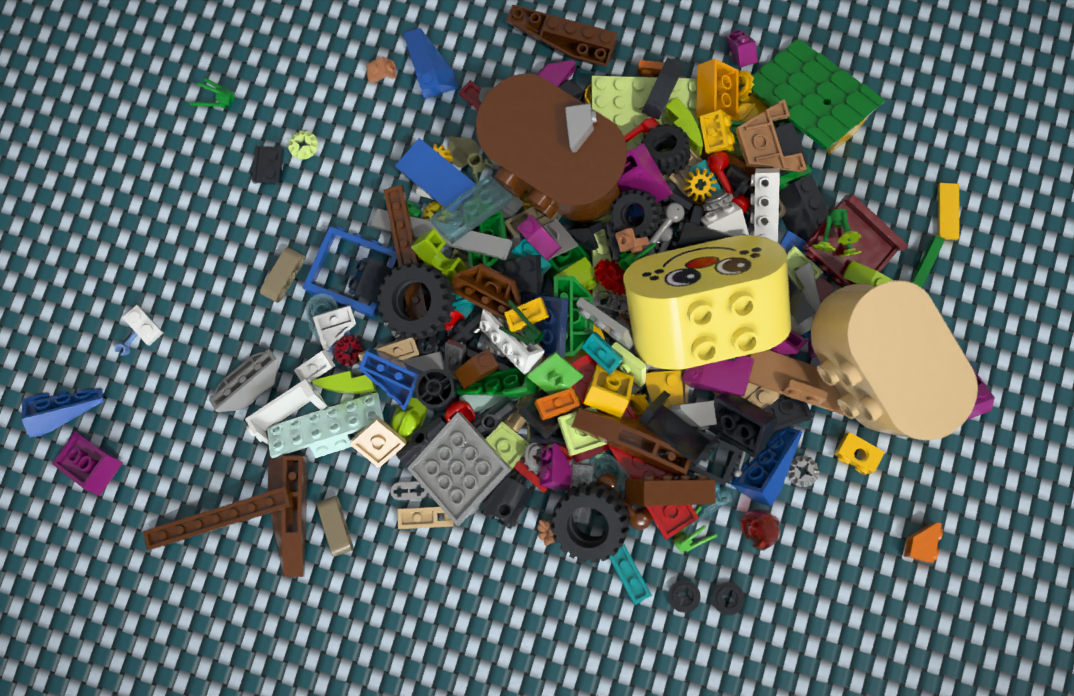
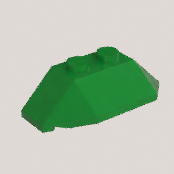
(492, 226)
(578, 327)

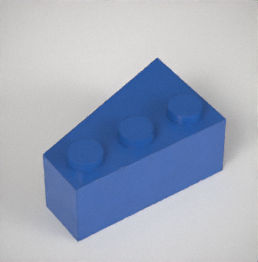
(391, 375)

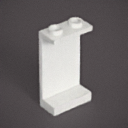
(282, 408)

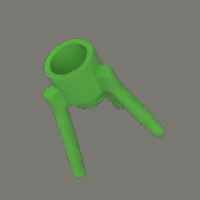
(683, 541)

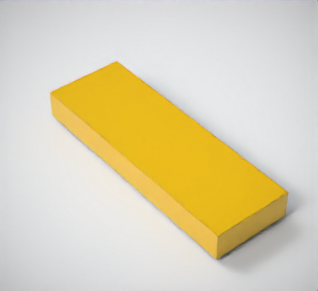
(948, 211)

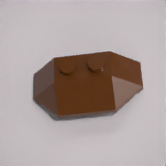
(487, 289)

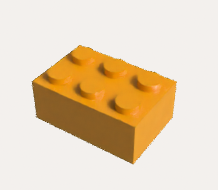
(717, 89)

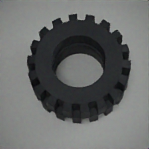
(668, 137)
(650, 207)

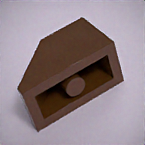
(476, 368)

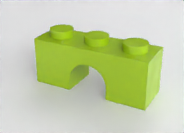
(429, 247)

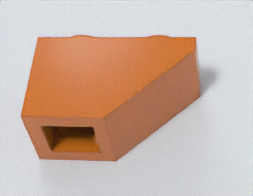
(923, 543)

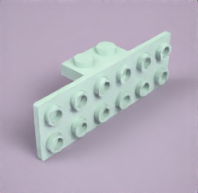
(325, 429)

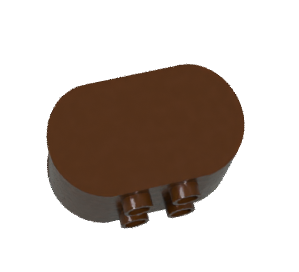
(528, 142)

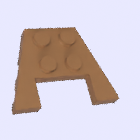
(760, 141)

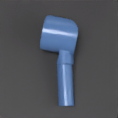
(126, 349)

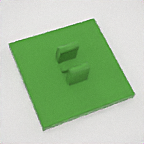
(555, 374)

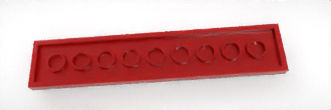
(667, 518)

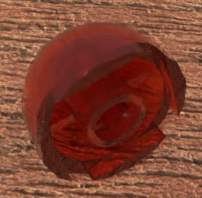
(761, 528)

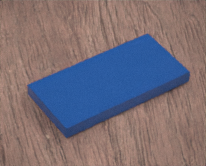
(433, 173)

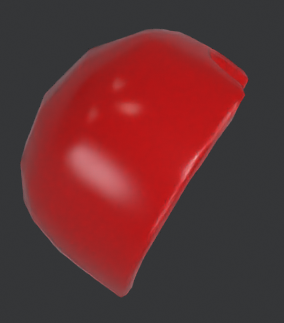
(459, 406)

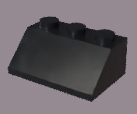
(803, 207)
(742, 423)

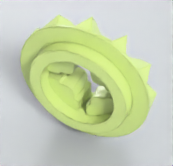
(306, 151)

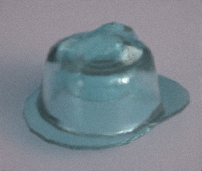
(318, 304)
(607, 463)

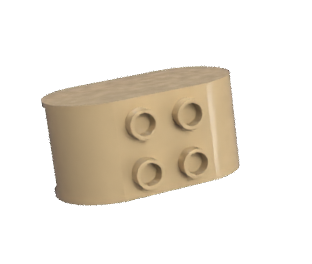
(893, 360)

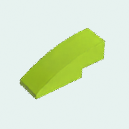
(681, 117)
(346, 383)

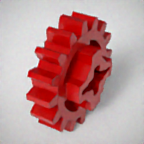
(610, 276)

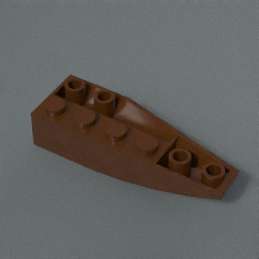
(567, 36)
(632, 438)
(290, 522)

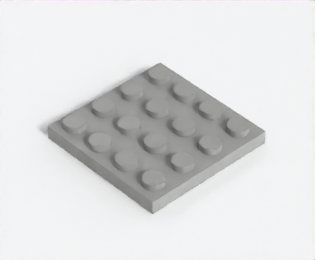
(459, 468)

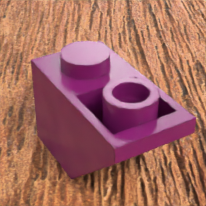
(742, 48)
(555, 468)

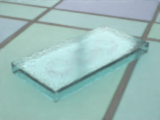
(471, 209)

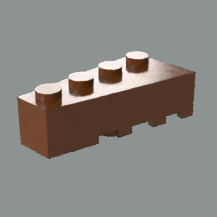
(670, 491)

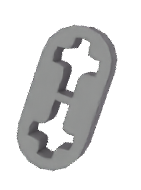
(407, 496)

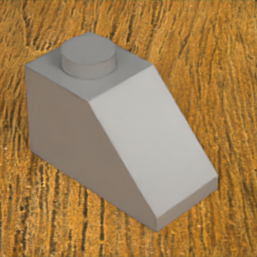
(580, 124)
(696, 414)

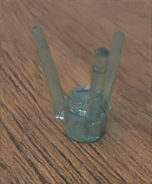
(722, 498)

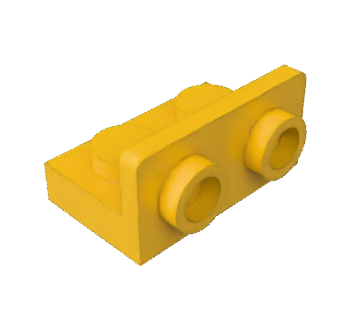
(717, 132)

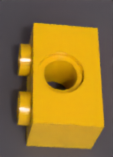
(870, 454)

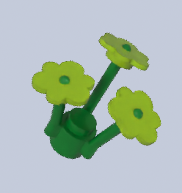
(839, 219)

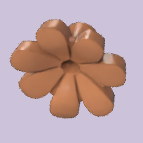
(546, 534)

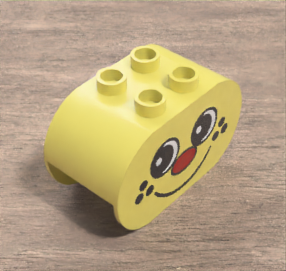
(708, 302)

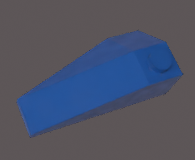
(431, 69)
(46, 412)
(766, 474)

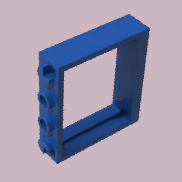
(309, 287)

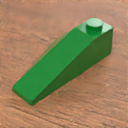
(502, 383)

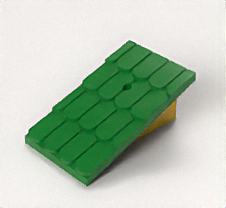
(818, 94)

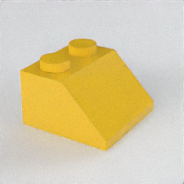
(609, 392)

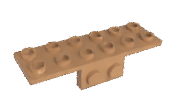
(793, 380)

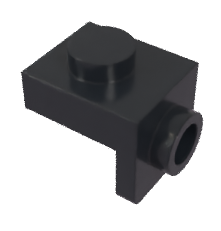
(738, 180)

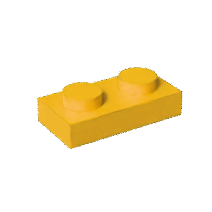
(533, 310)

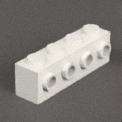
(766, 203)
(523, 356)

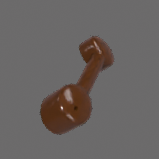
(639, 518)

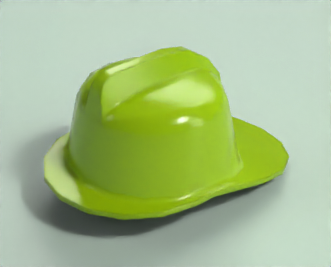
(409, 420)

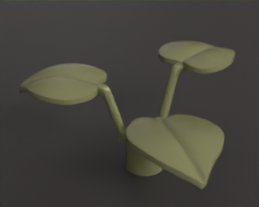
(465, 152)

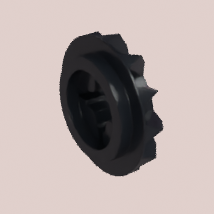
(736, 593)
(675, 599)

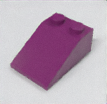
(721, 376)
(87, 464)

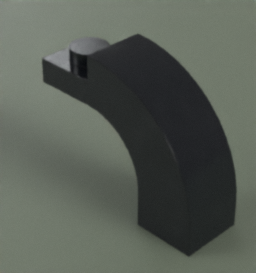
(663, 88)

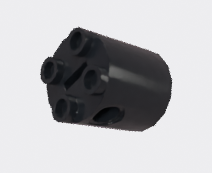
(436, 390)
(512, 494)

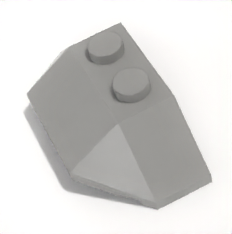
(246, 383)

